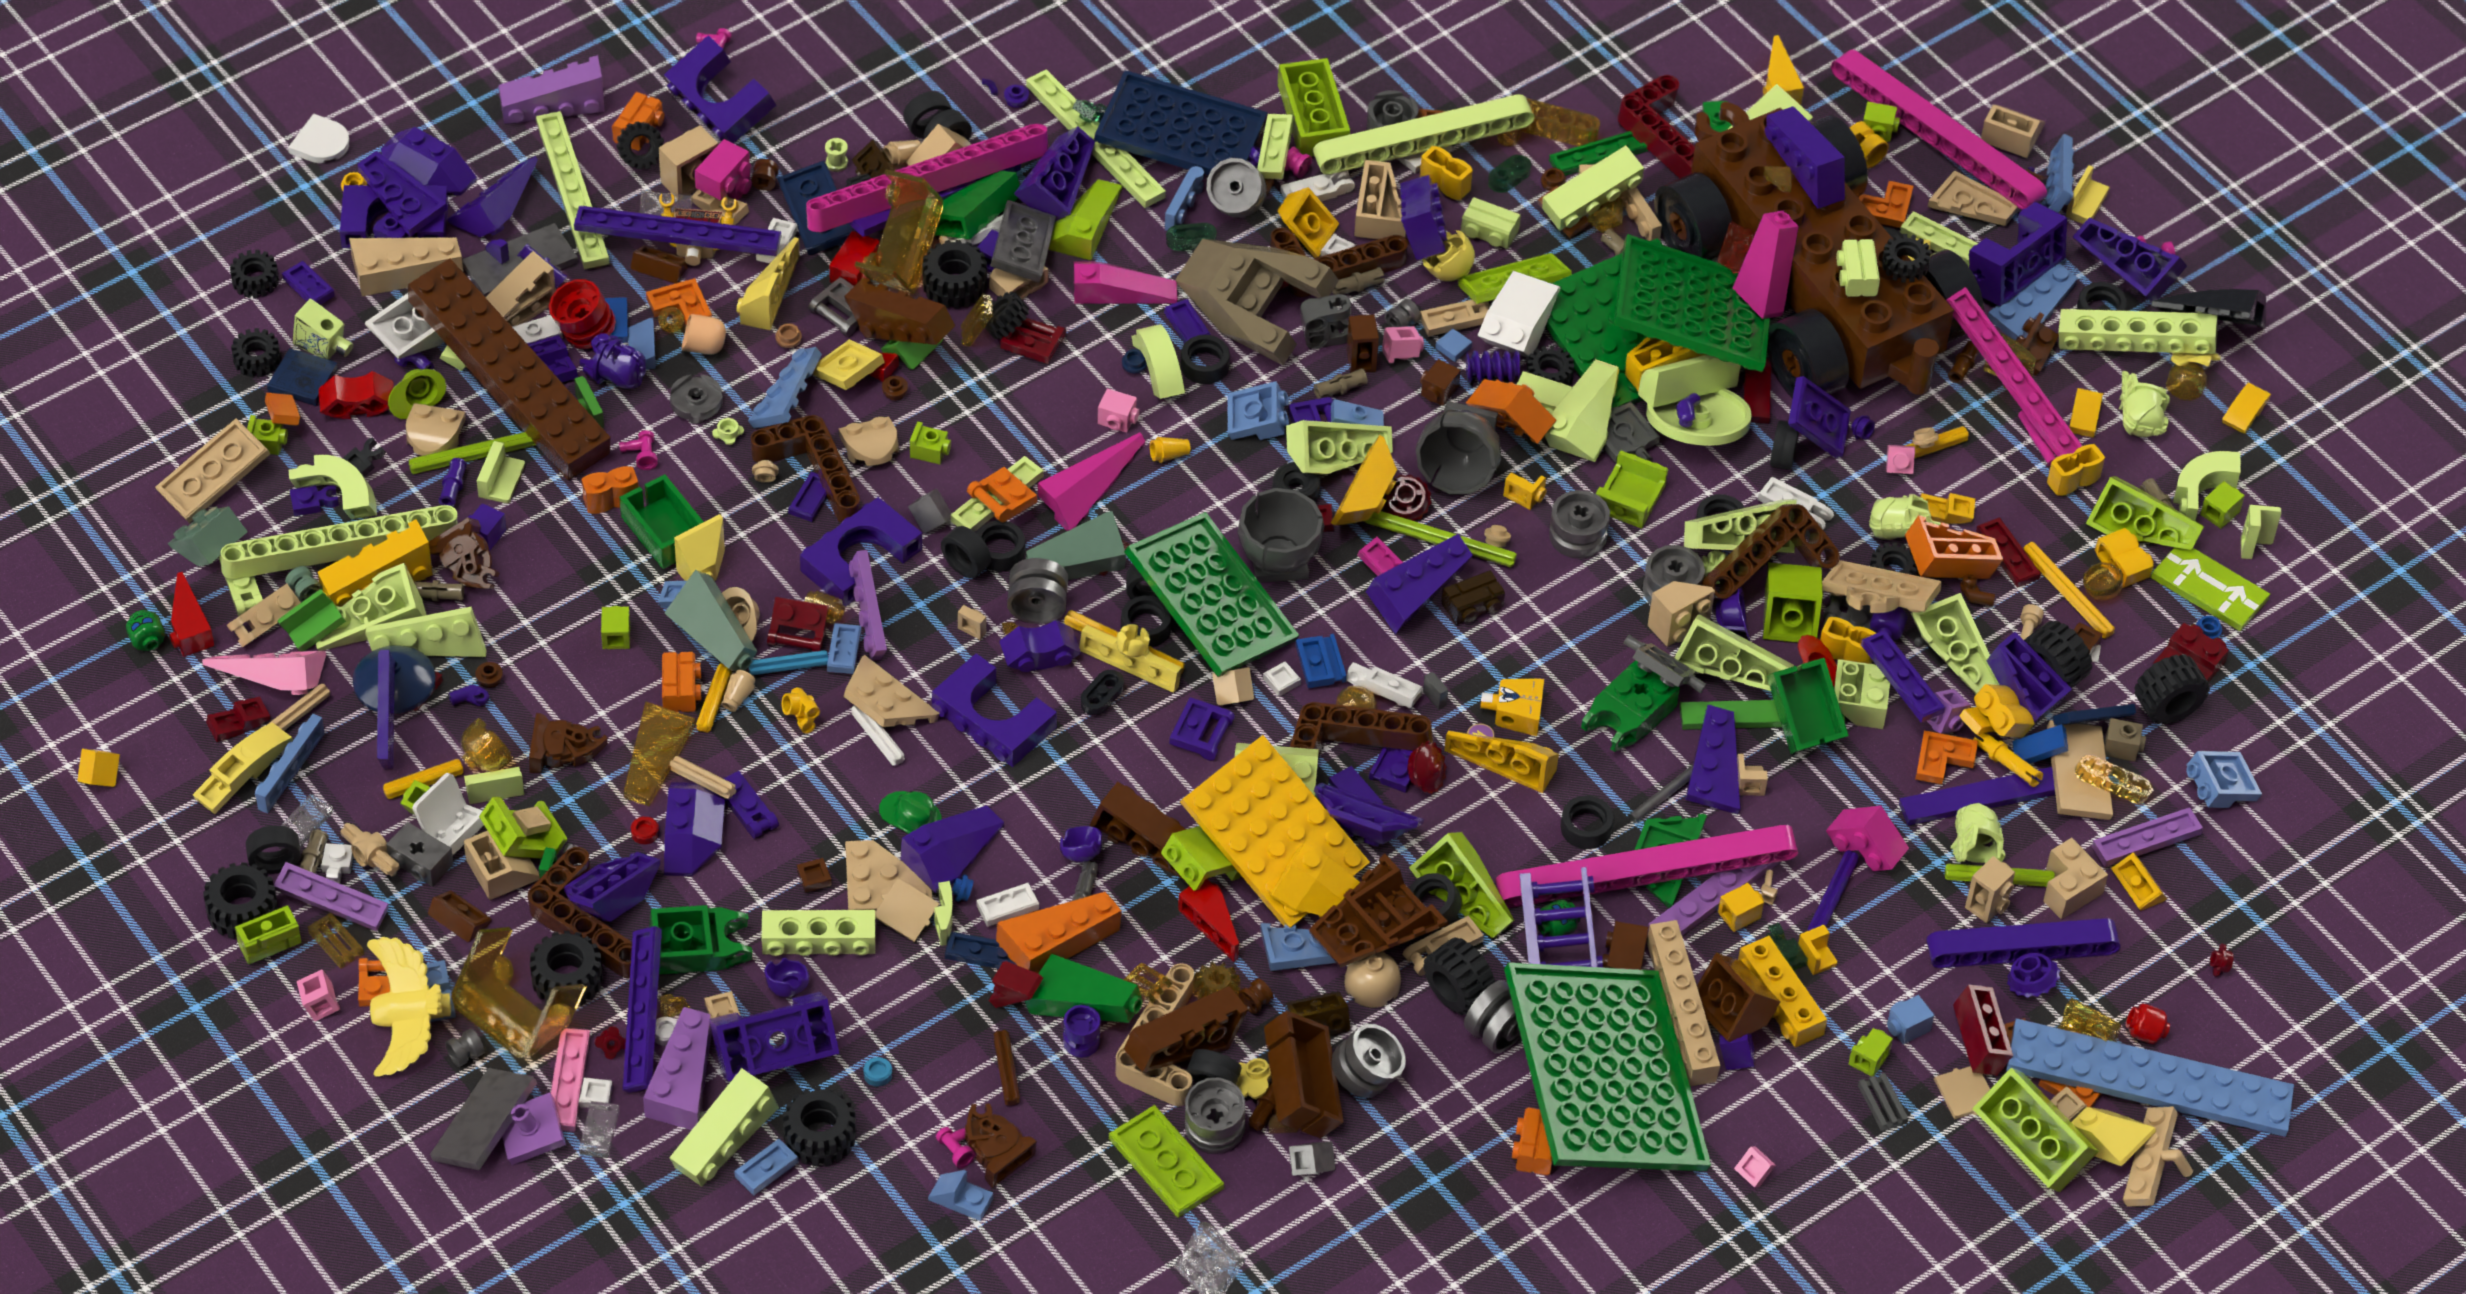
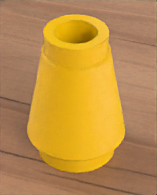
(1168, 448)

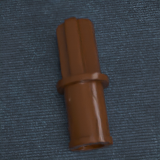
(1963, 363)
(1264, 1109)

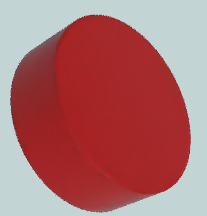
(644, 830)

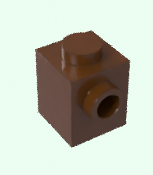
(1440, 382)

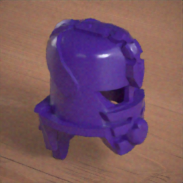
(623, 367)

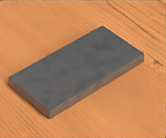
(547, 241)
(1023, 241)
(483, 1119)

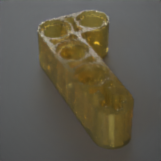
(1556, 124)

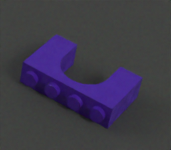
(728, 118)
(362, 206)
(871, 524)
(1006, 739)

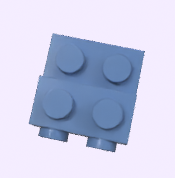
(1257, 411)
(2222, 778)

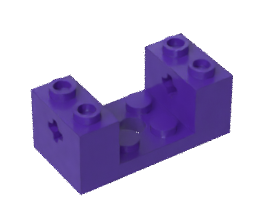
(2040, 247)
(746, 1043)

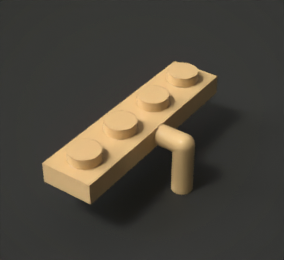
(2151, 1157)

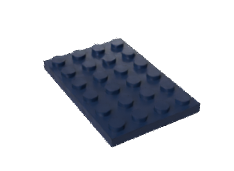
(1177, 124)

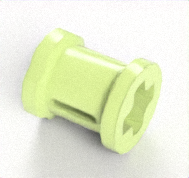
(836, 150)

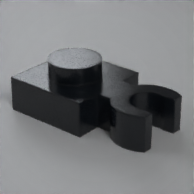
(363, 458)

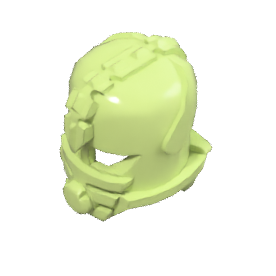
(2143, 407)
(1894, 516)
(1976, 827)

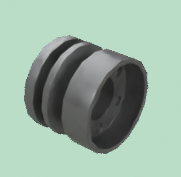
(1216, 1102)

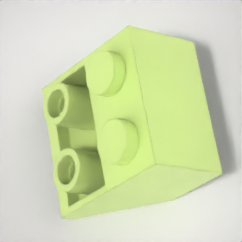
(1862, 693)

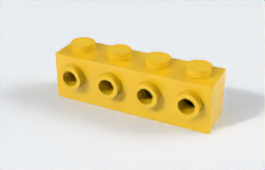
(1797, 1012)

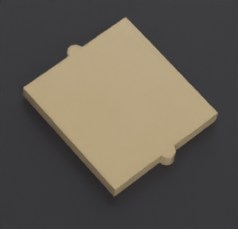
(906, 910)
(1962, 1090)

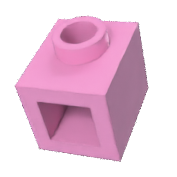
(1117, 410)

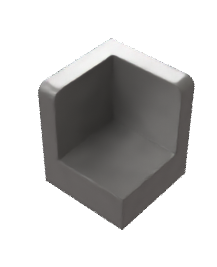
(930, 511)
(1312, 1158)

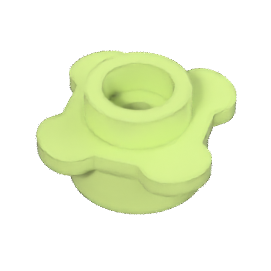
(728, 430)

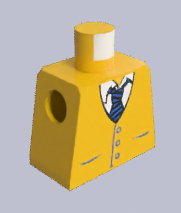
(1516, 704)

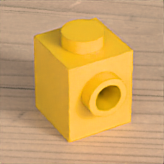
(1741, 907)

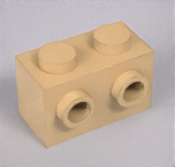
(1990, 890)

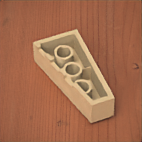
(396, 262)

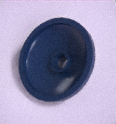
(413, 678)

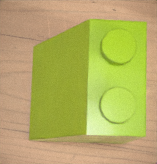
(1792, 601)

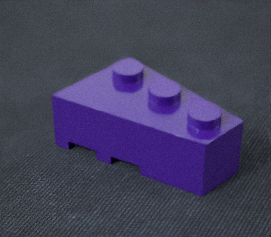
(2029, 676)

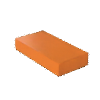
(282, 409)

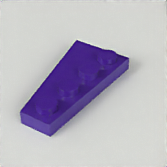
(402, 195)
(1715, 763)

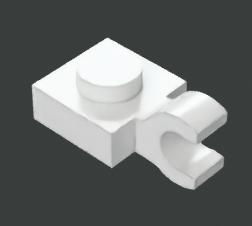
(337, 860)

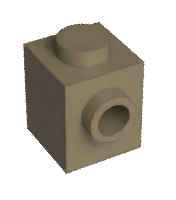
(2124, 740)

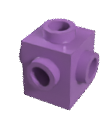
(1950, 719)

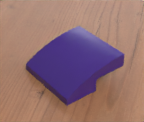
(555, 356)

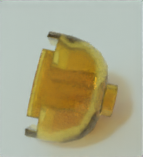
(484, 748)

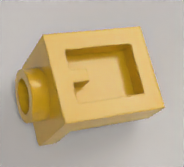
(1524, 492)

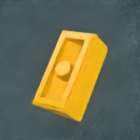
(2138, 882)

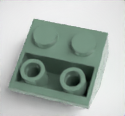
(207, 535)

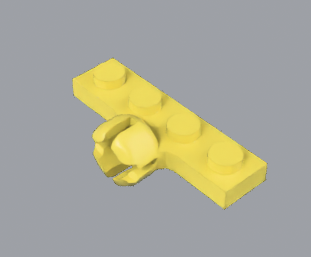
(1131, 654)

